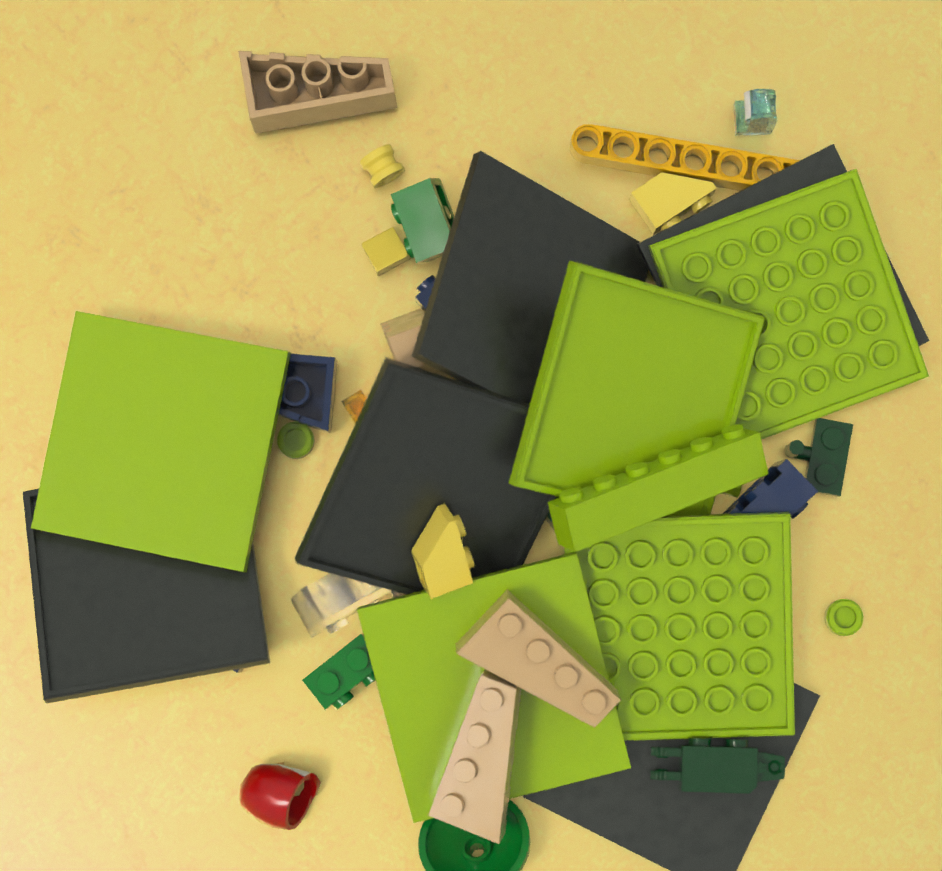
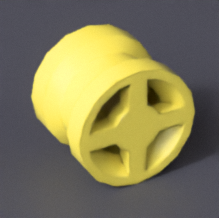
(382, 166)

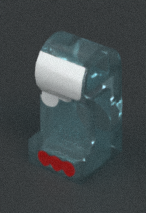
(755, 113)

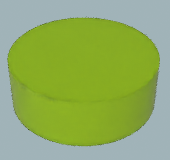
(295, 440)
(843, 617)

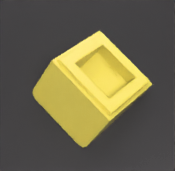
(385, 251)

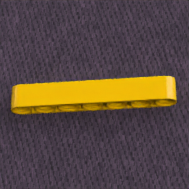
(676, 151)

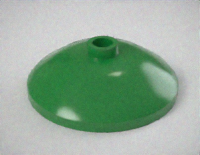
(451, 848)

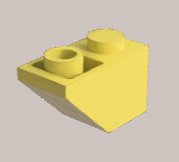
(670, 197)
(440, 555)

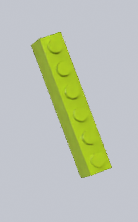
(657, 487)

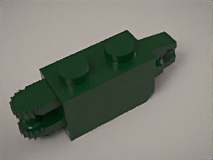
(719, 768)

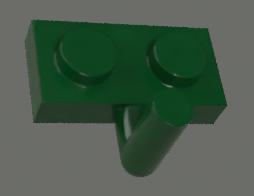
(825, 455)

